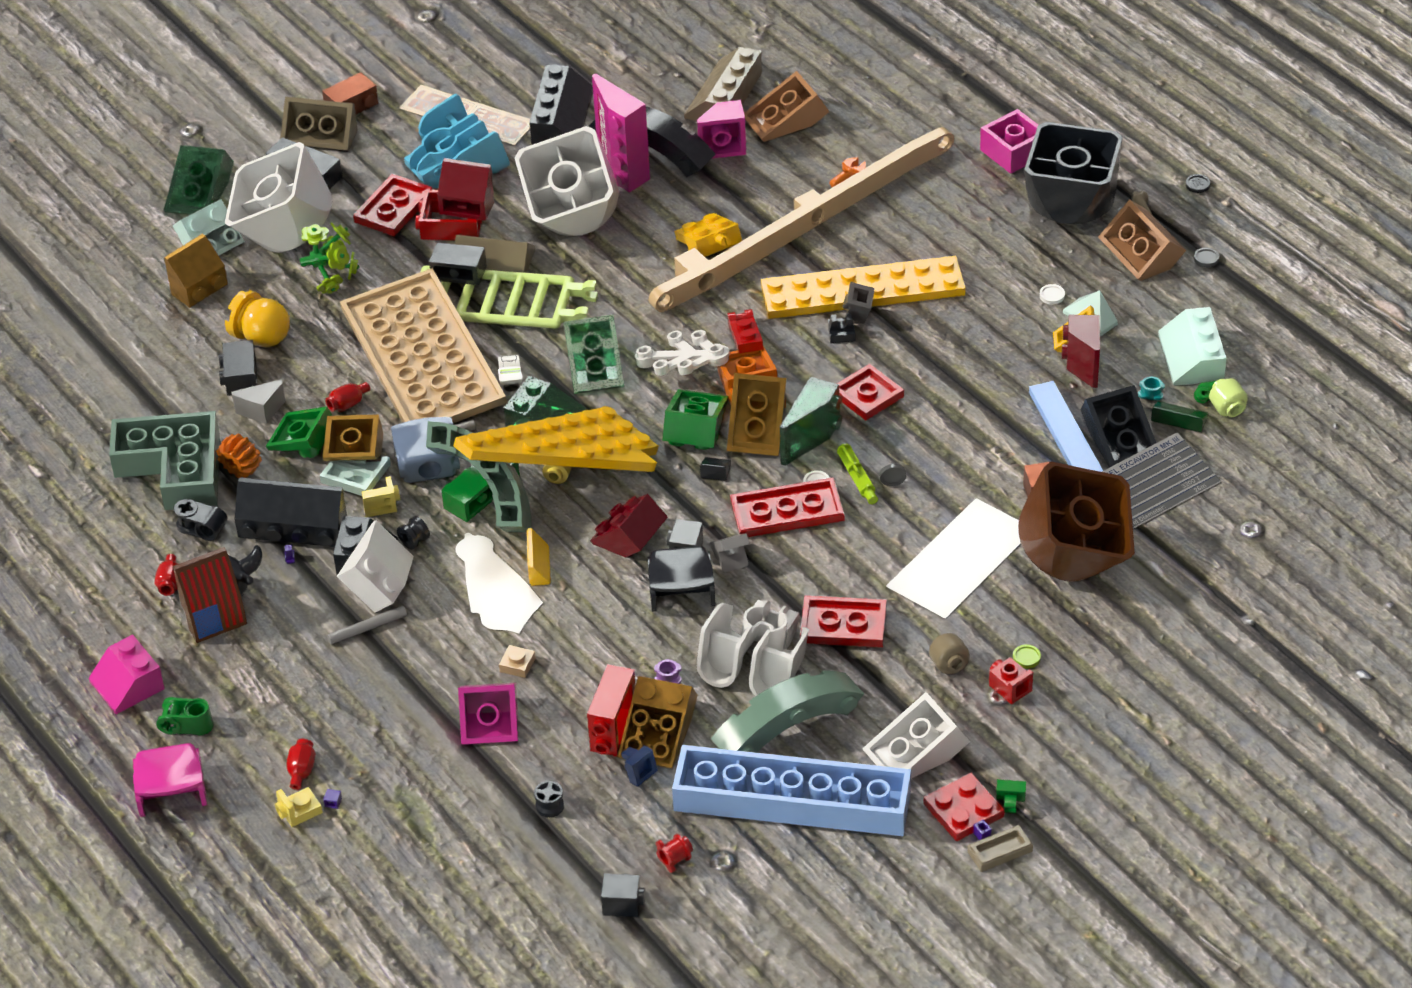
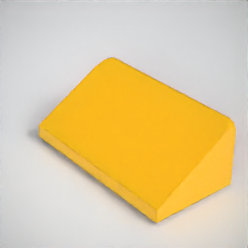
(538, 559)

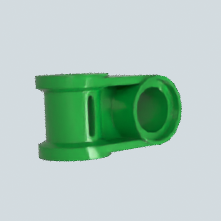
(186, 715)

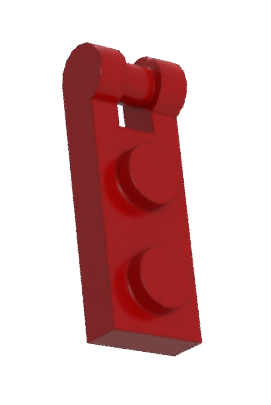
(745, 331)

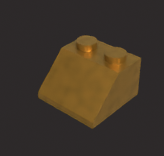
(195, 271)
(353, 437)

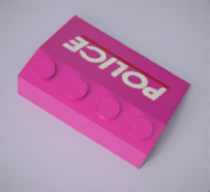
(622, 133)

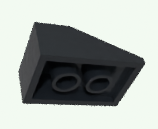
(1118, 424)

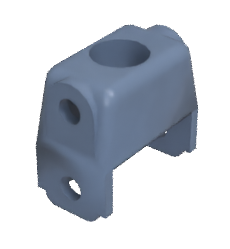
(413, 458)

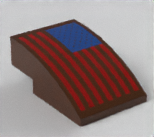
(210, 595)

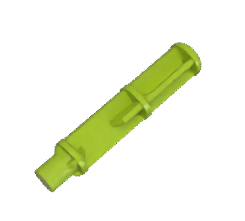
(857, 473)

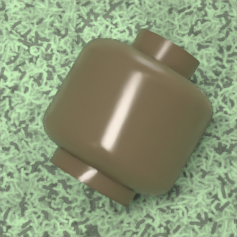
(949, 653)

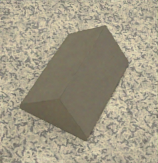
(319, 123)
(502, 254)

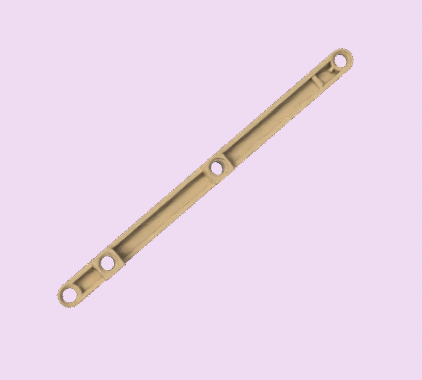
(698, 274)

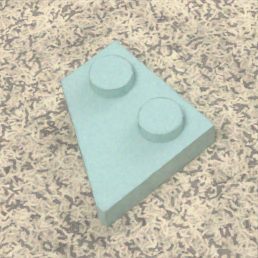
(354, 474)

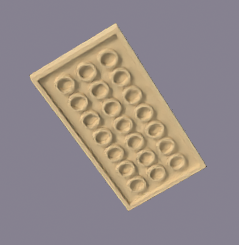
(422, 350)

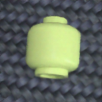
(1228, 397)

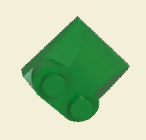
(301, 432)

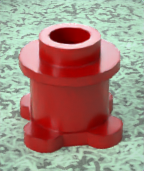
(674, 851)

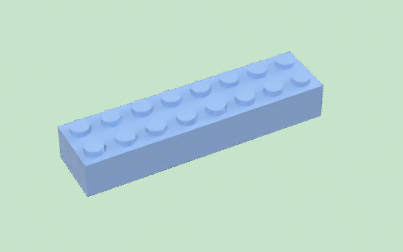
(792, 790)

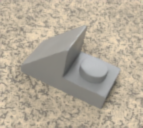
(731, 552)

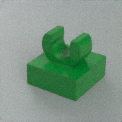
(1010, 792)

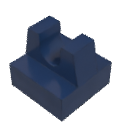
(639, 764)

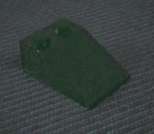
(197, 179)
(593, 354)
(538, 401)
(810, 419)

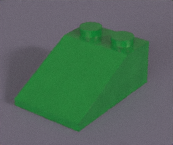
(694, 419)

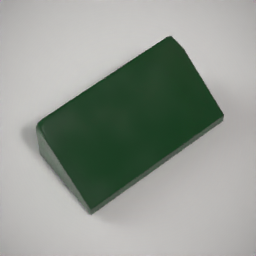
(1179, 416)

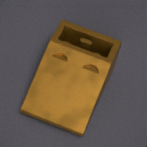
(659, 719)

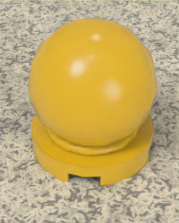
(257, 319)

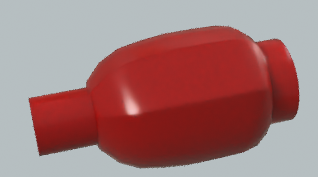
(346, 396)
(165, 576)
(300, 762)

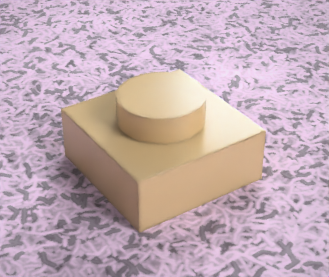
(517, 661)

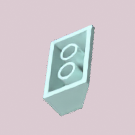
(1193, 347)

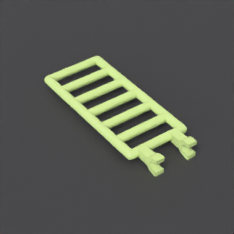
(560, 315)

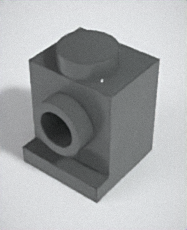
(858, 301)

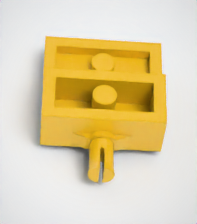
(710, 234)

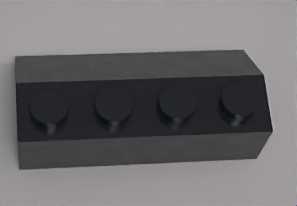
(560, 103)
(289, 512)

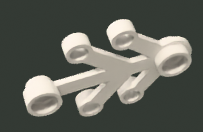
(713, 354)

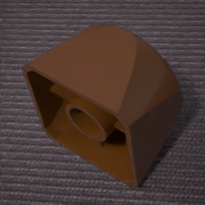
(1077, 522)

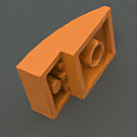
(746, 363)

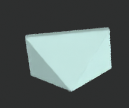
(1100, 306)

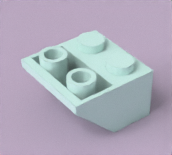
(211, 223)

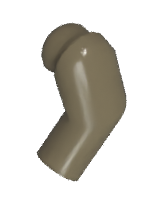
(1141, 198)

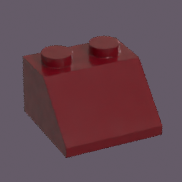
(1082, 347)

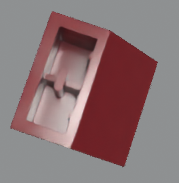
(465, 189)
(629, 526)

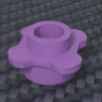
(668, 671)

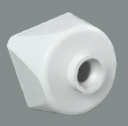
(568, 182)
(278, 198)

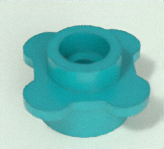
(1151, 388)

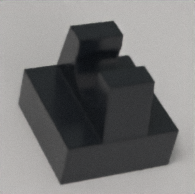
(841, 329)

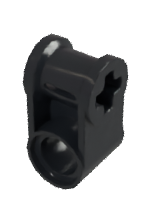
(201, 521)

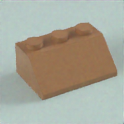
(1141, 242)

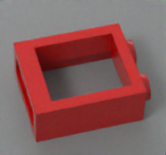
(442, 228)
(610, 709)

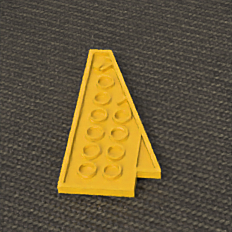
(575, 440)

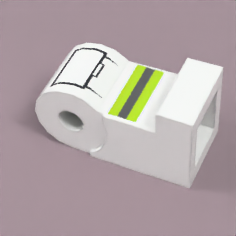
(509, 373)

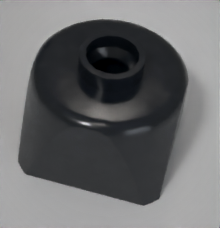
(1072, 172)

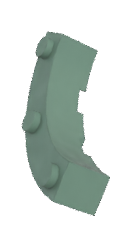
(508, 491)
(785, 706)

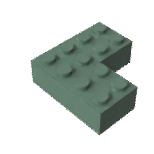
(170, 445)

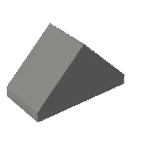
(259, 401)

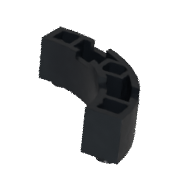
(674, 142)

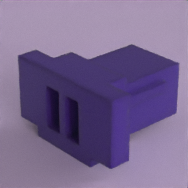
(289, 554)

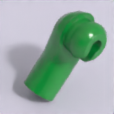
(1202, 392)

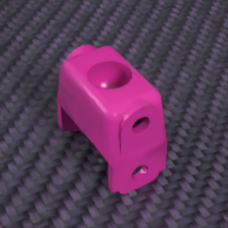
(167, 773)

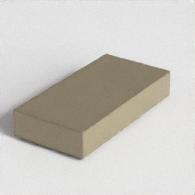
(1000, 848)

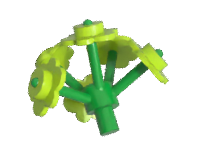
(332, 254)

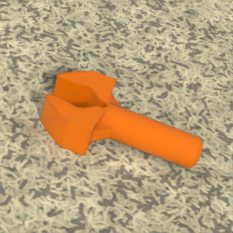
(850, 168)

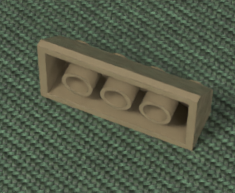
(728, 81)

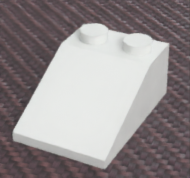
(377, 568)
(917, 739)

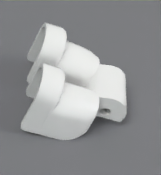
(723, 649)

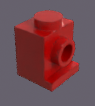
(1010, 679)

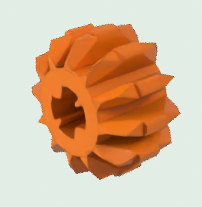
(238, 455)

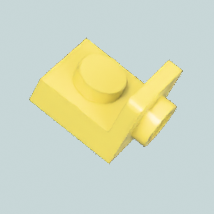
(381, 500)
(298, 806)

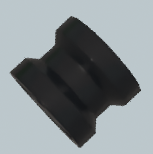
(413, 532)
(549, 791)

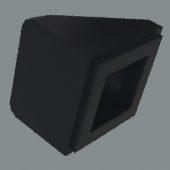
(715, 468)

